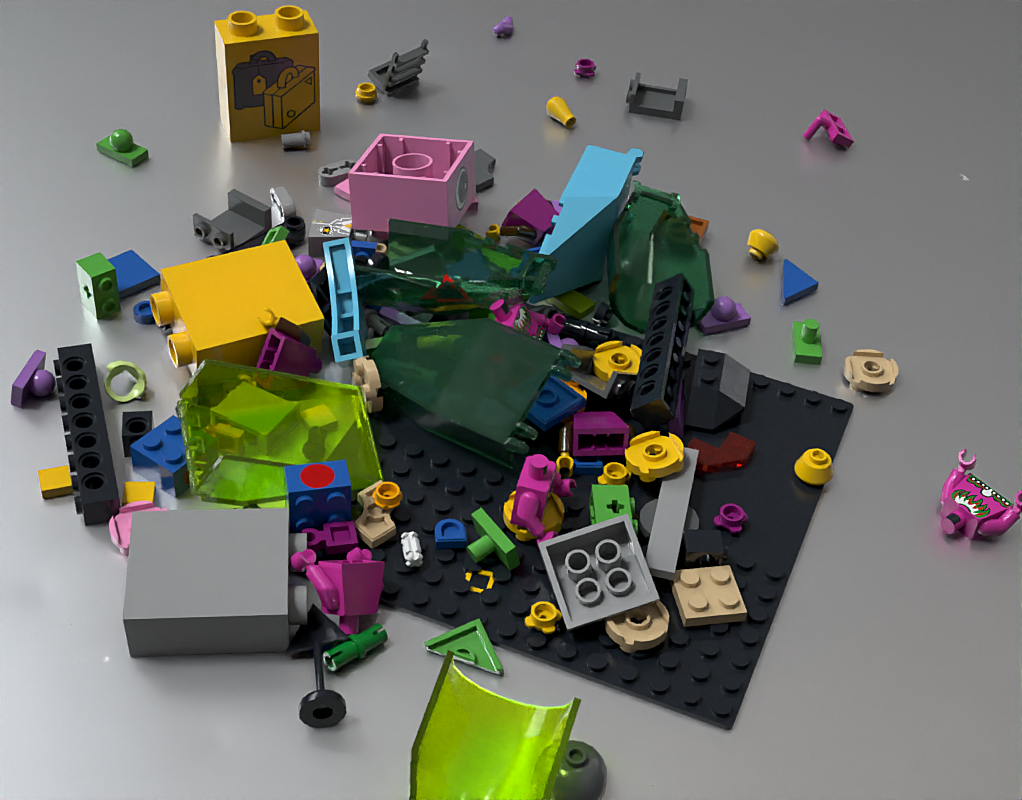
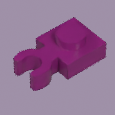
(335, 537)

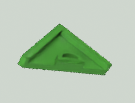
(470, 647)

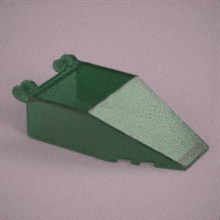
(470, 380)

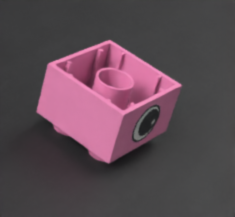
(412, 182)

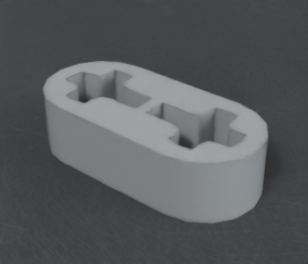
(335, 173)
(282, 202)

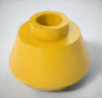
(761, 244)
(814, 467)

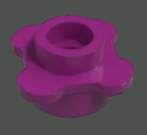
(585, 68)
(731, 518)

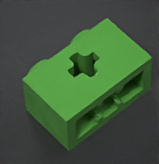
(98, 285)
(611, 502)

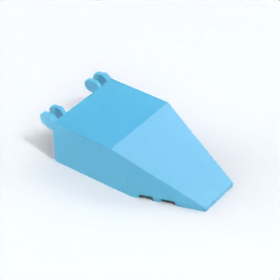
(588, 213)

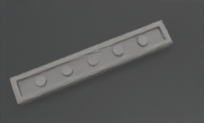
(670, 519)

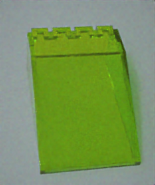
(254, 421)

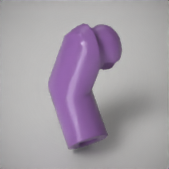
(505, 27)

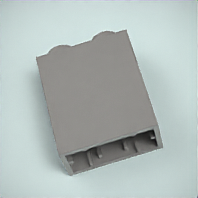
(212, 582)

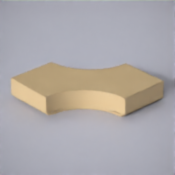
(375, 523)

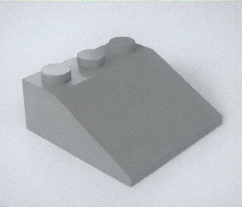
(598, 572)

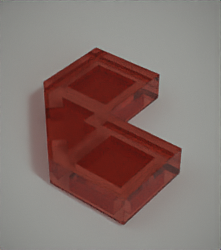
(733, 452)

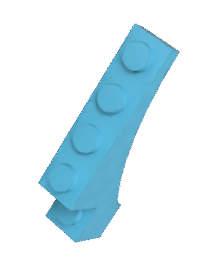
(347, 310)

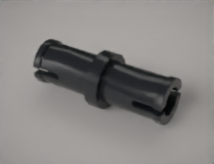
(586, 331)

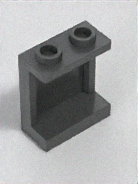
(656, 100)

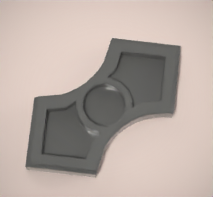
(483, 164)

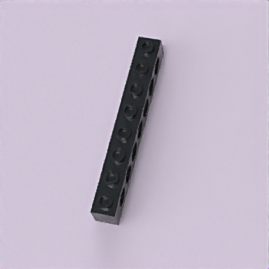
(663, 352)
(87, 435)

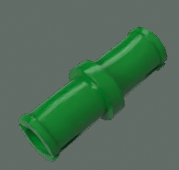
(355, 647)

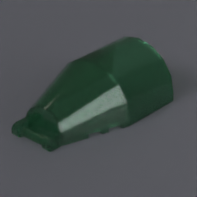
(651, 245)
(480, 271)

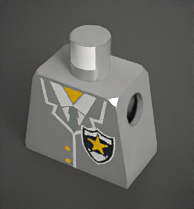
(328, 227)

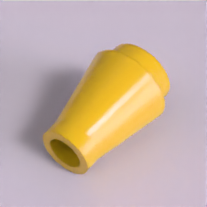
(559, 110)

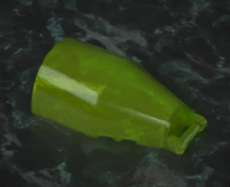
(486, 744)

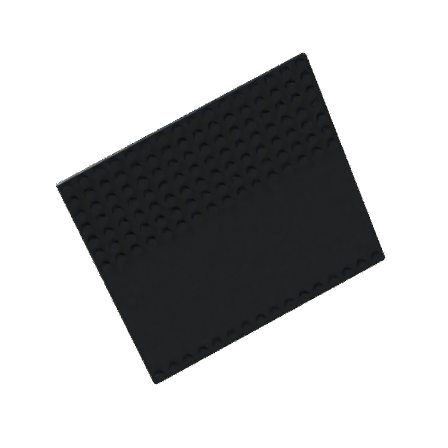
(696, 668)

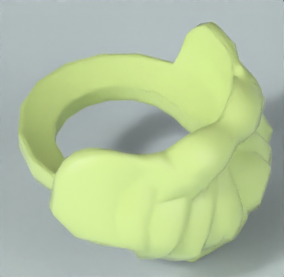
(133, 373)

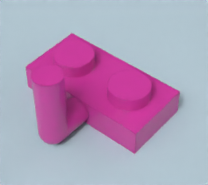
(834, 126)

